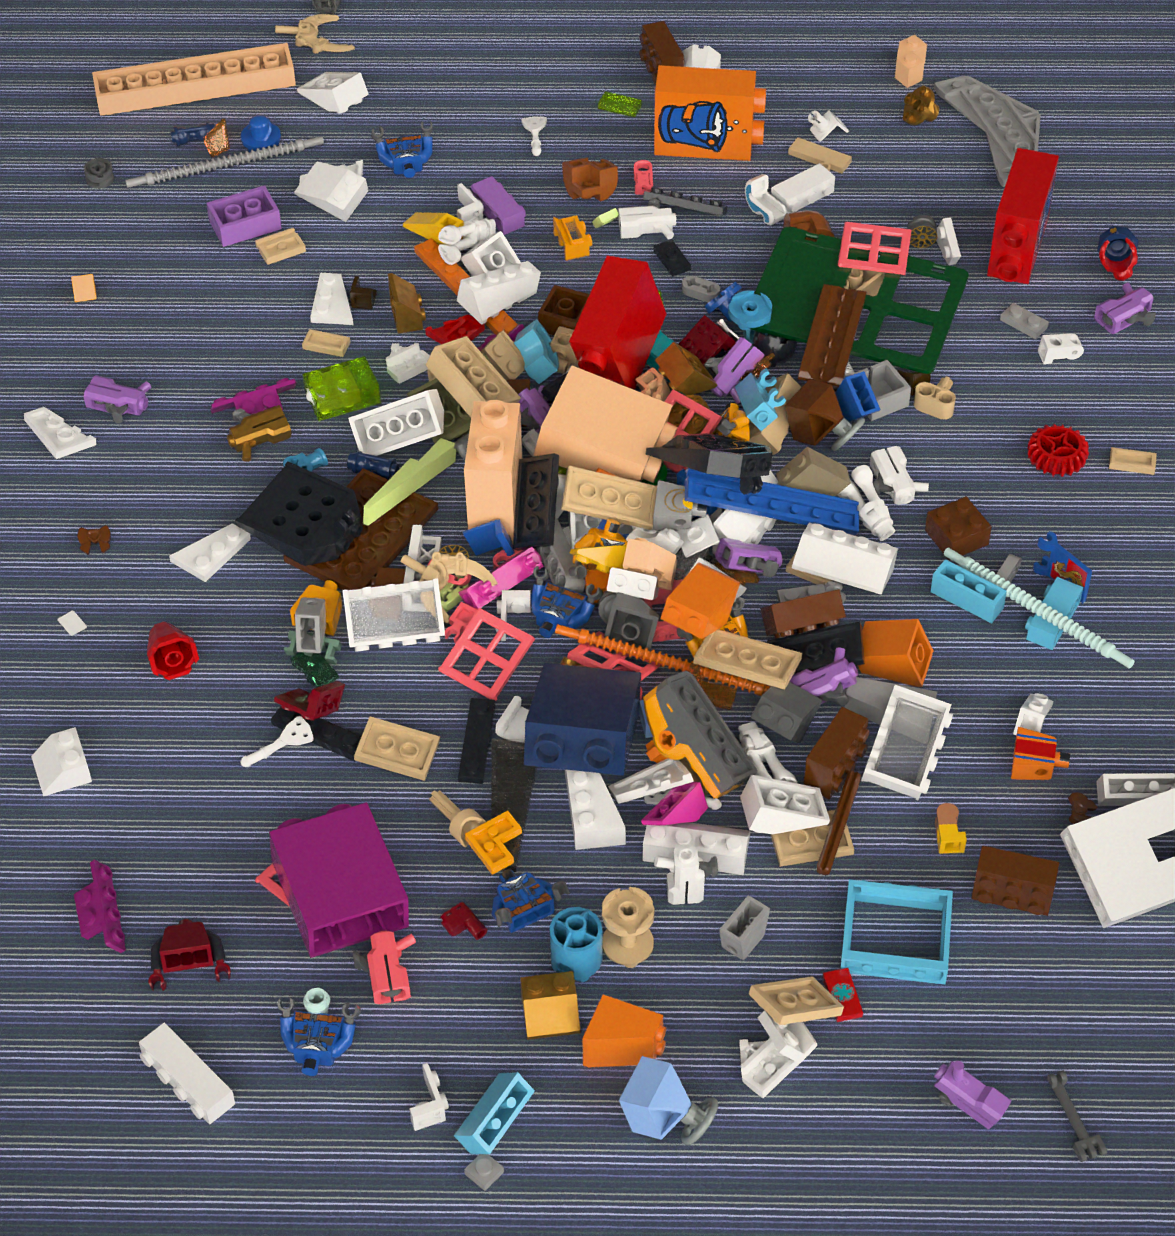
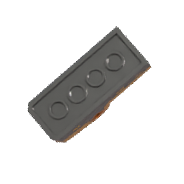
(690, 727)

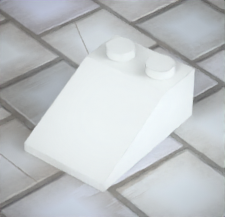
(335, 90)
(333, 189)
(782, 806)

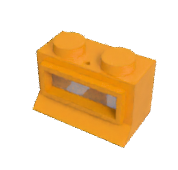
(572, 236)

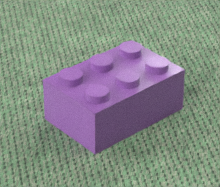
(244, 216)

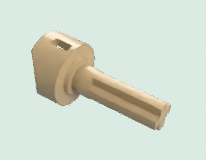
(461, 821)

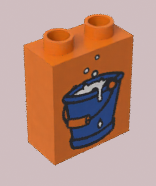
(707, 113)

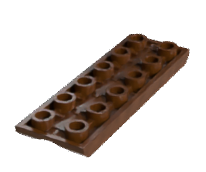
(832, 335)

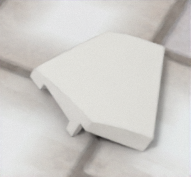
(406, 362)
(763, 1065)

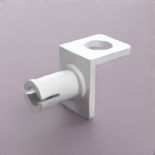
(824, 124)

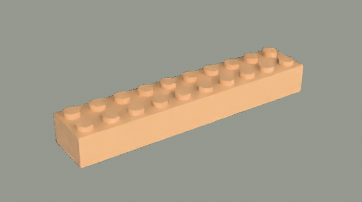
(194, 79)

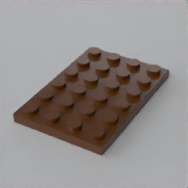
(378, 542)

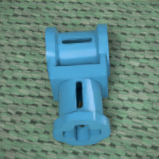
(310, 461)

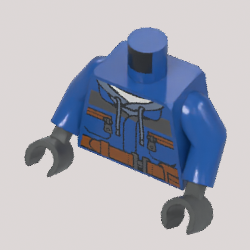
(406, 153)
(559, 605)
(524, 899)
(316, 1037)

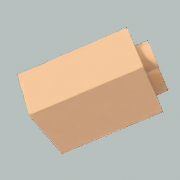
(605, 427)
(493, 463)

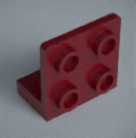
(706, 340)
(315, 704)

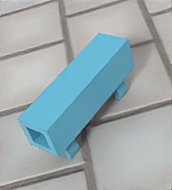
(757, 401)

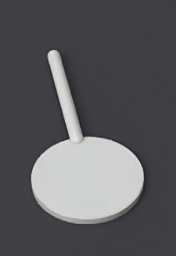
(723, 326)

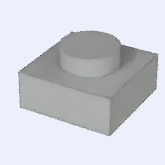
(484, 1171)

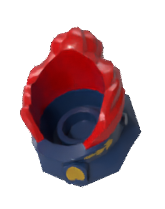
(1118, 252)

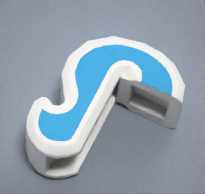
(762, 202)

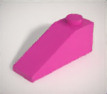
(680, 805)

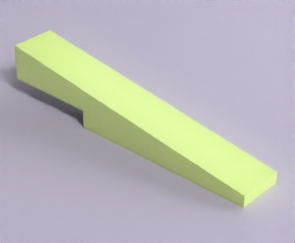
(409, 479)

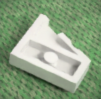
(947, 241)

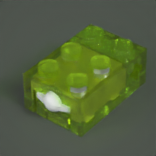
(341, 388)

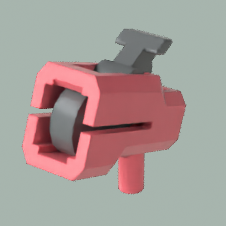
(383, 967)

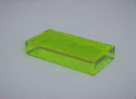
(620, 104)

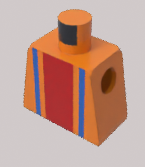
(1036, 756)

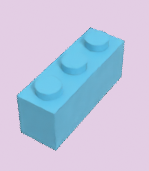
(968, 591)
(1063, 597)
(494, 1113)

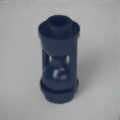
(183, 135)
(383, 466)

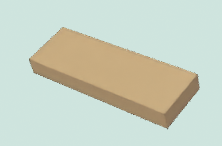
(816, 154)

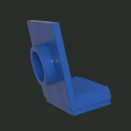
(489, 537)

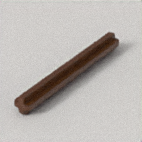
(838, 823)

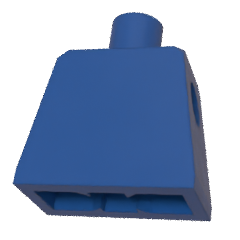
(856, 397)

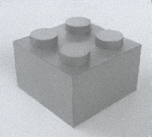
(888, 387)

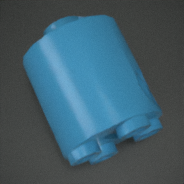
(576, 942)

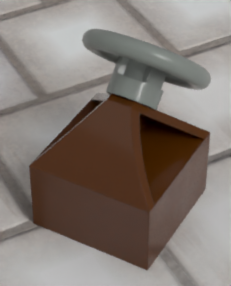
(816, 412)

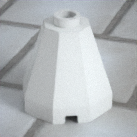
(701, 57)

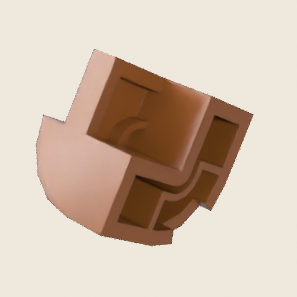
(590, 178)
(810, 221)

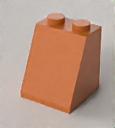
(701, 601)
(896, 651)
(622, 1034)

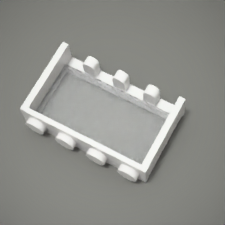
(394, 614)
(908, 742)

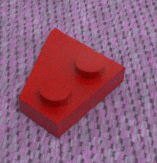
(456, 329)

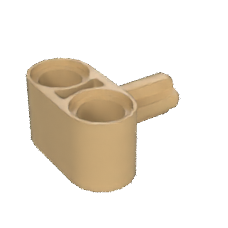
(934, 399)

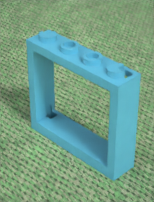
(890, 965)

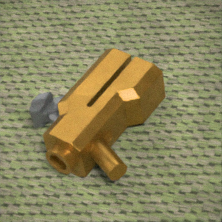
(257, 429)

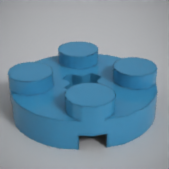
(750, 319)

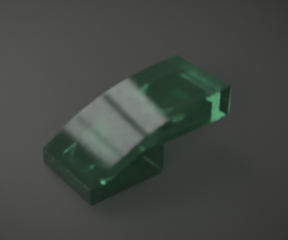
(315, 667)

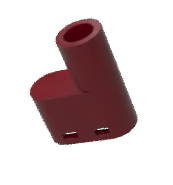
(461, 920)

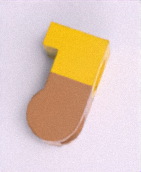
(946, 828)

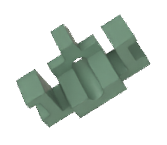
(329, 646)

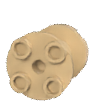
(628, 920)

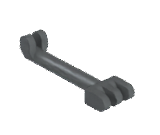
(1085, 1141)

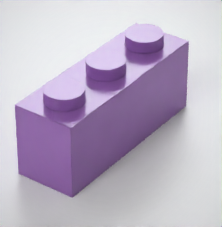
(499, 205)

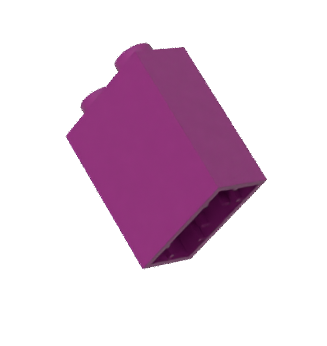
(338, 878)

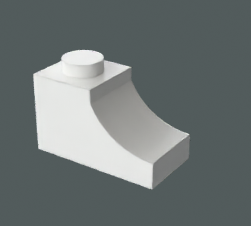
(665, 539)

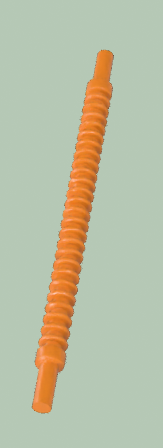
(585, 637)

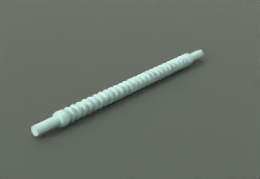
(1107, 649)

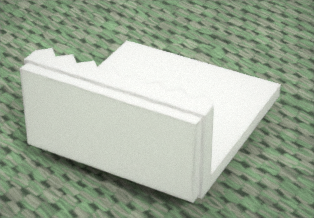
(698, 537)
(512, 722)

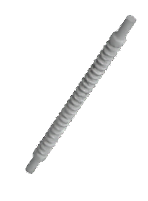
(298, 145)

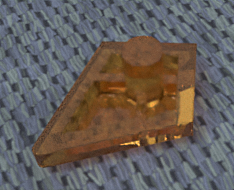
(217, 139)
(741, 576)

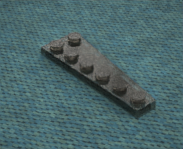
(511, 789)

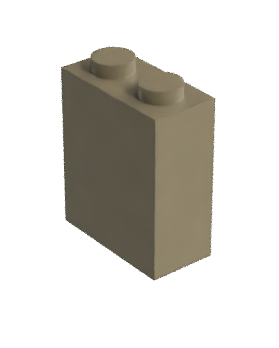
(814, 473)

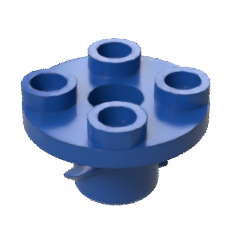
(260, 134)
(722, 302)

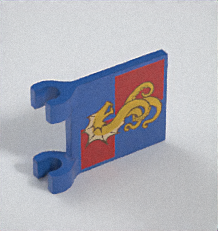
(1062, 564)

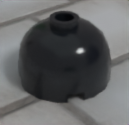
(781, 347)

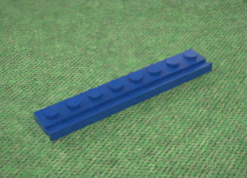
(773, 502)

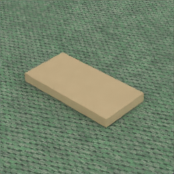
(609, 497)
(748, 658)

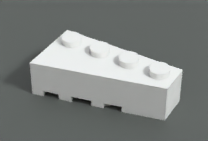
(593, 812)

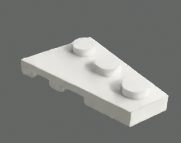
(331, 301)
(651, 780)

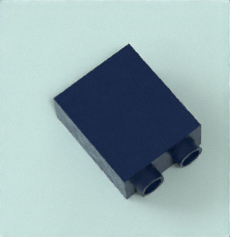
(582, 719)

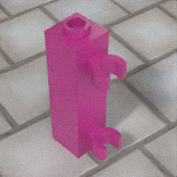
(506, 575)

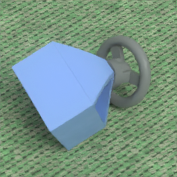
(657, 1102)

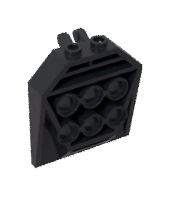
(719, 456)
(304, 516)

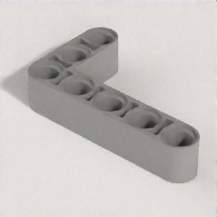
(557, 557)

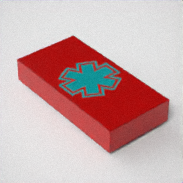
(841, 986)

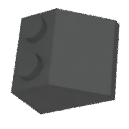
(632, 621)
(787, 711)

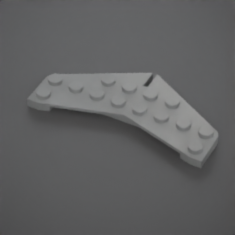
(1004, 119)

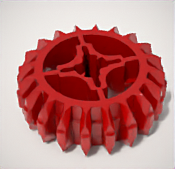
(1058, 450)

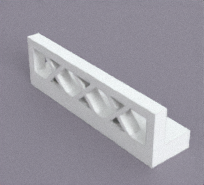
(415, 551)

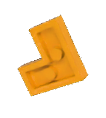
(489, 841)

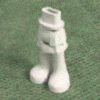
(472, 232)
(874, 513)
(761, 750)

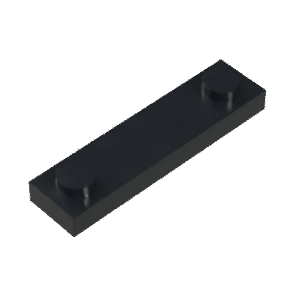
(476, 741)

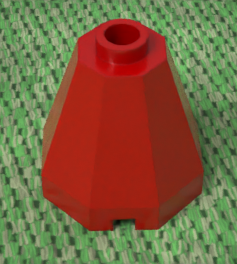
(170, 651)

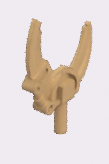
(308, 32)
(446, 564)

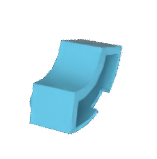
(537, 352)

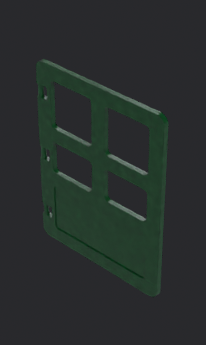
(802, 267)

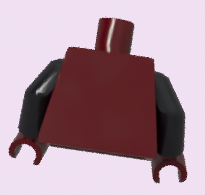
(186, 948)

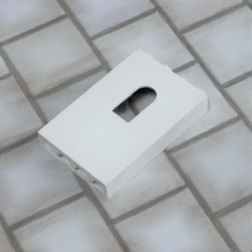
(1119, 862)

